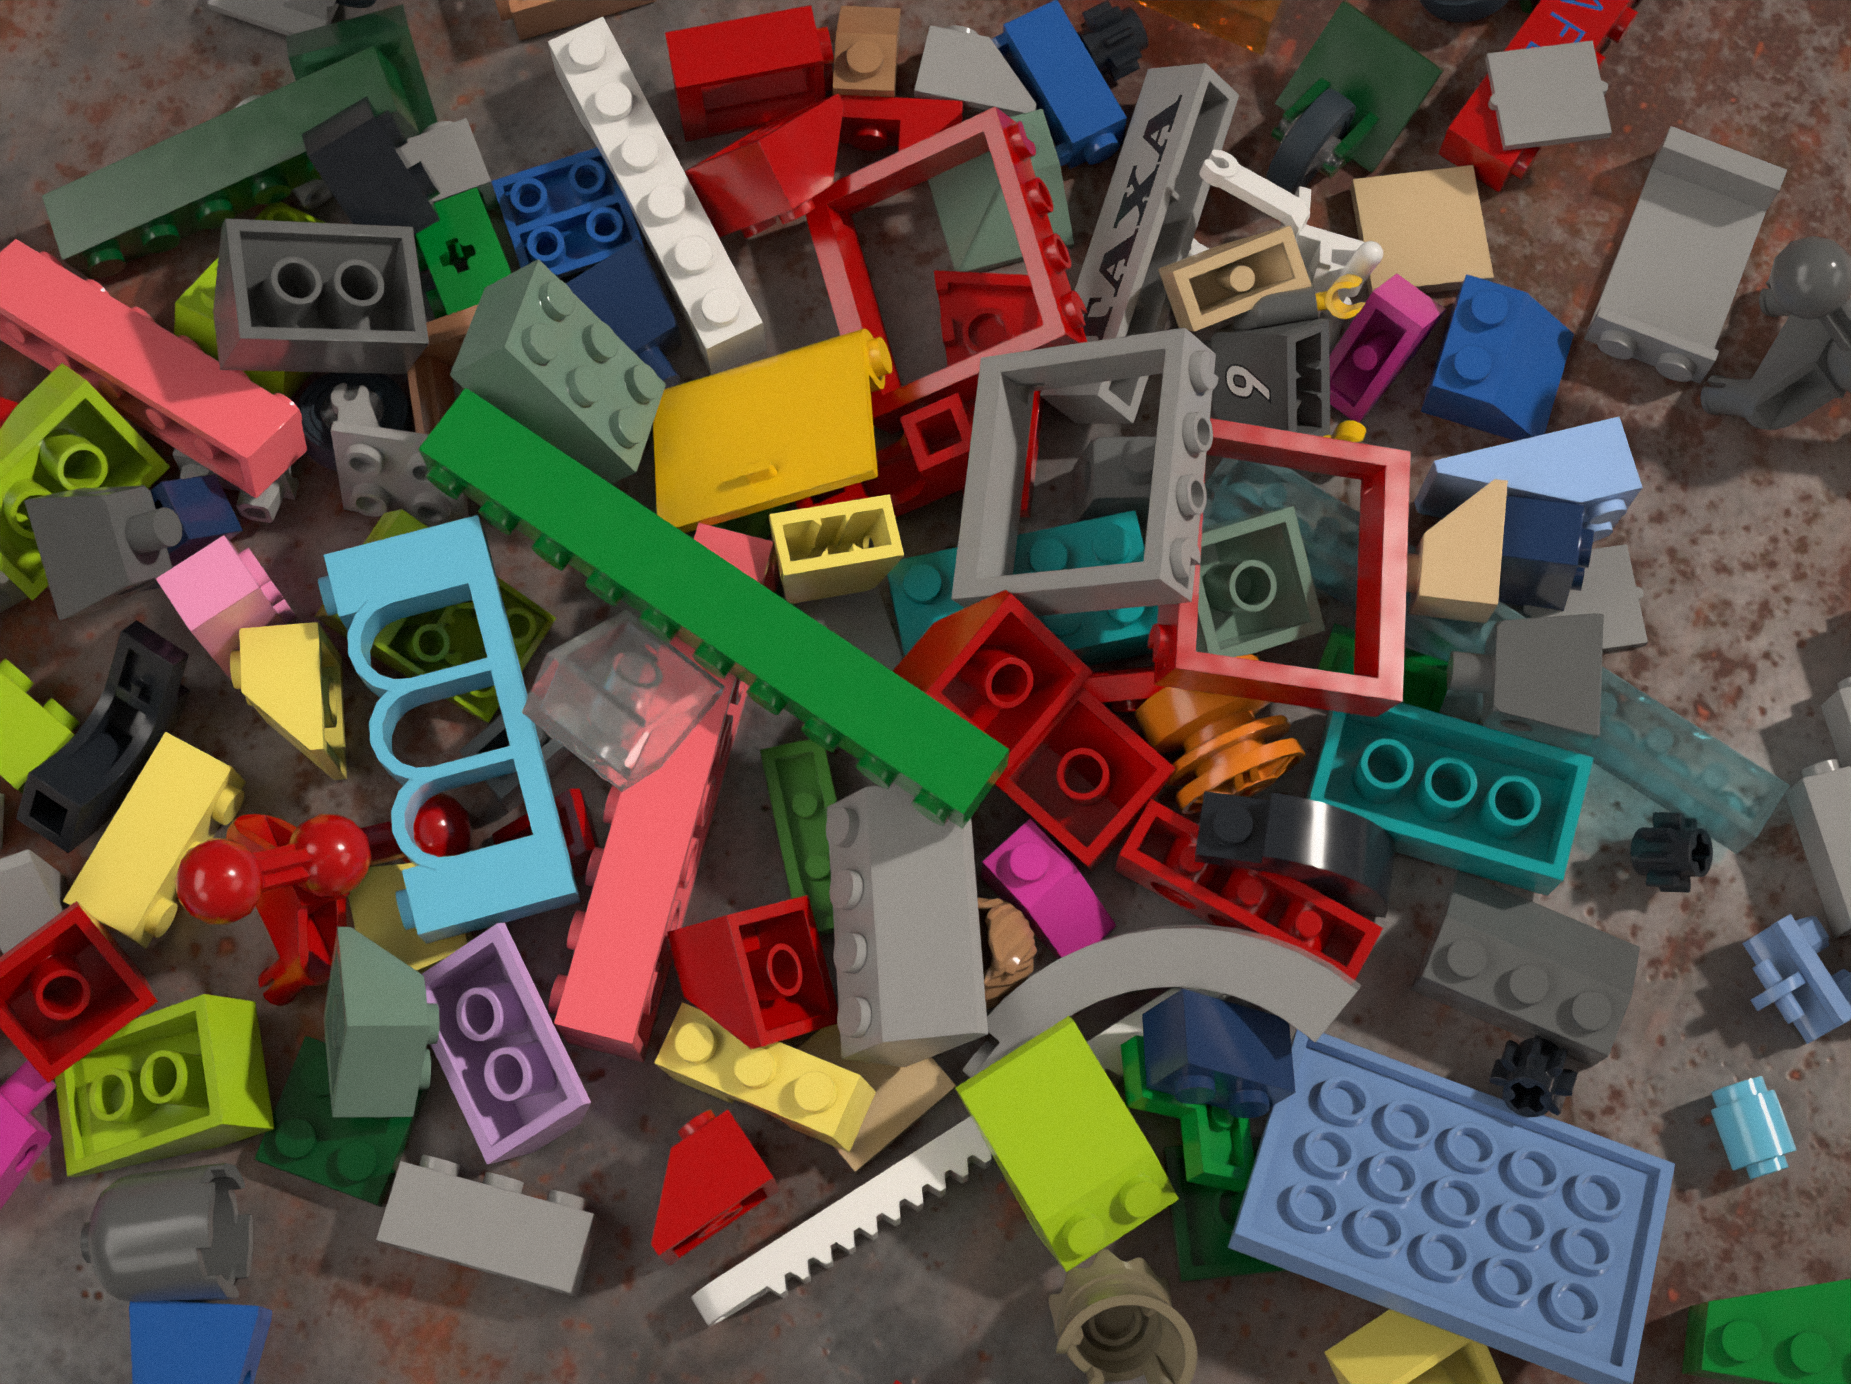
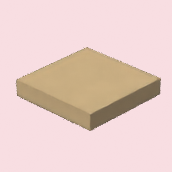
(1426, 227)
(900, 1096)

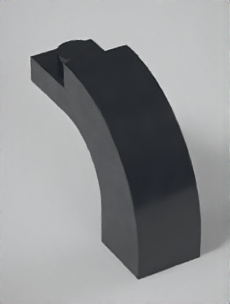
(96, 769)
(1302, 840)

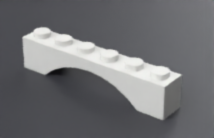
(659, 194)

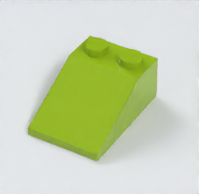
(57, 443)
(166, 1087)
(1066, 1144)

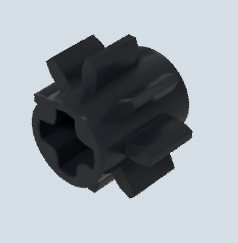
(1113, 38)
(1671, 852)
(1534, 1077)

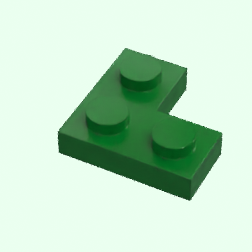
(1214, 1141)

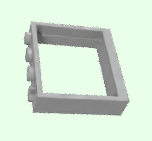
(999, 464)

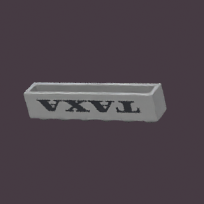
(1146, 225)

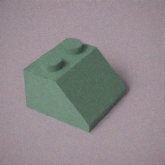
(1255, 585)
(376, 1030)

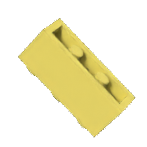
(168, 810)

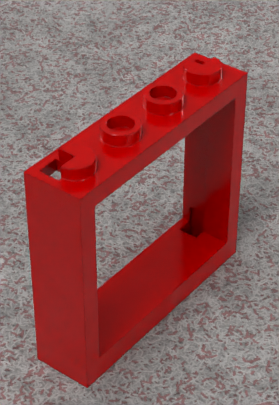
(1028, 207)
(1380, 585)

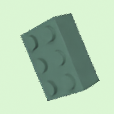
(560, 372)

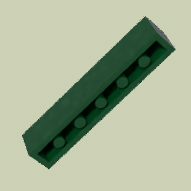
(213, 168)

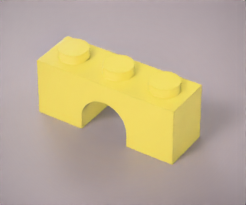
(774, 1078)

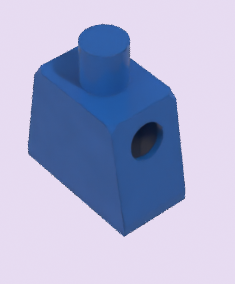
(196, 1342)

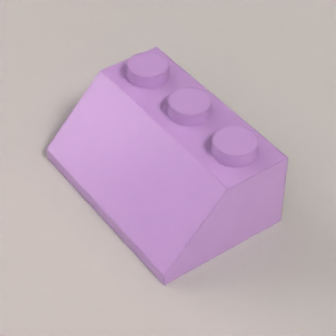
(502, 1049)

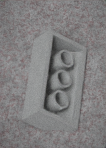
(903, 930)

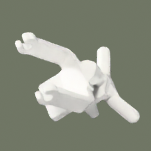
(1322, 251)

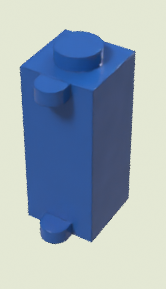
(1065, 84)

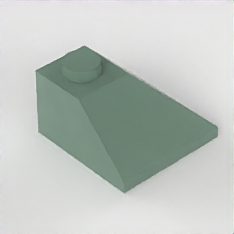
(975, 209)

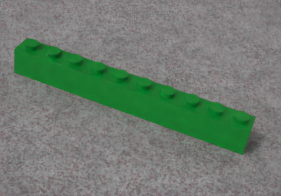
(714, 609)

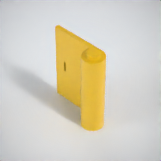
(768, 431)

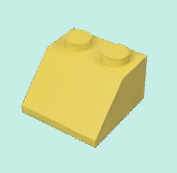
(296, 687)
(1410, 1352)

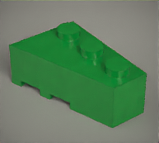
(1773, 1336)

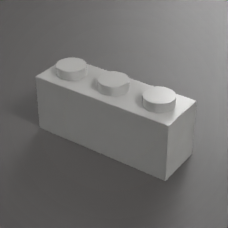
(489, 1225)

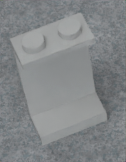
(1683, 255)

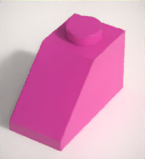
(1380, 345)
(1048, 891)

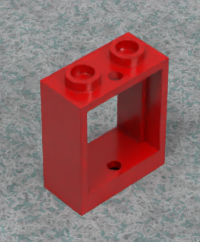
(748, 70)

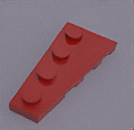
(984, 312)

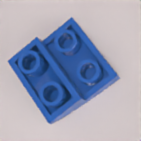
(566, 213)

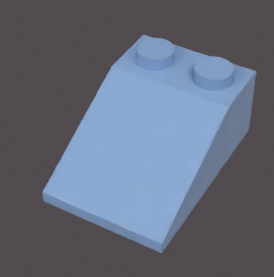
(1570, 466)

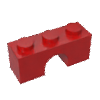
(919, 466)

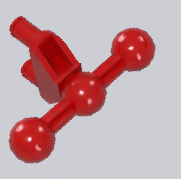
(303, 880)

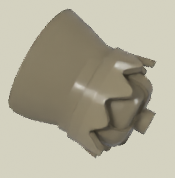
(1122, 1324)

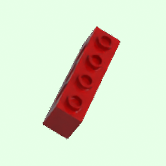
(1271, 904)

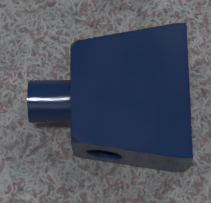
(633, 305)

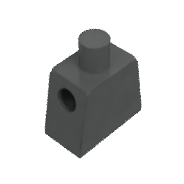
(1114, 478)
(101, 544)
(1538, 678)

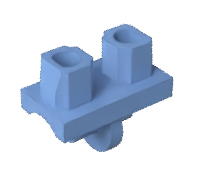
(1797, 977)

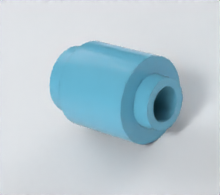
(1752, 1127)

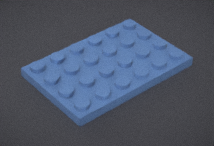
(1458, 1210)

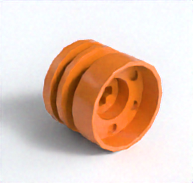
(1221, 743)

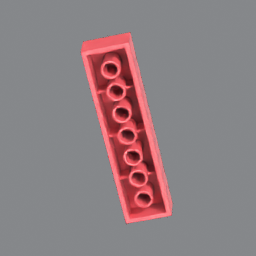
(651, 861)

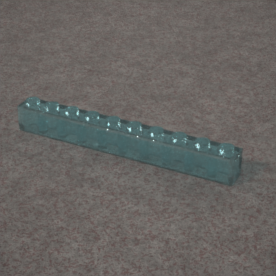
(1638, 735)

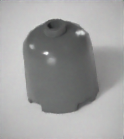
(170, 1235)

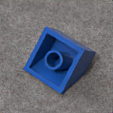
(1498, 362)

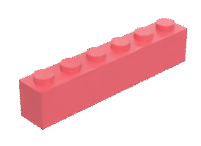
(147, 371)

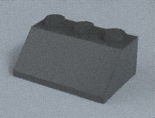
(318, 298)
(1528, 969)

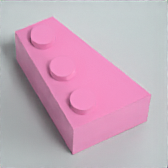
(220, 594)

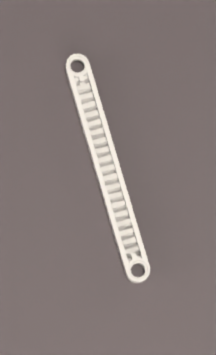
(884, 1197)

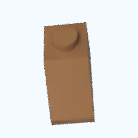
(866, 51)

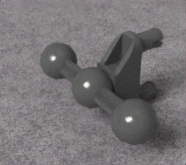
(1813, 349)

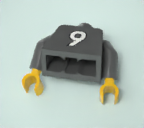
(1278, 363)

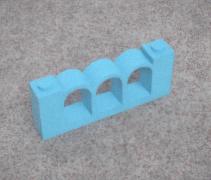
(414, 576)

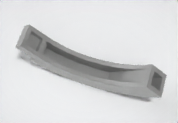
(1197, 956)

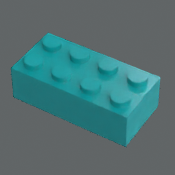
(924, 587)
(1456, 792)

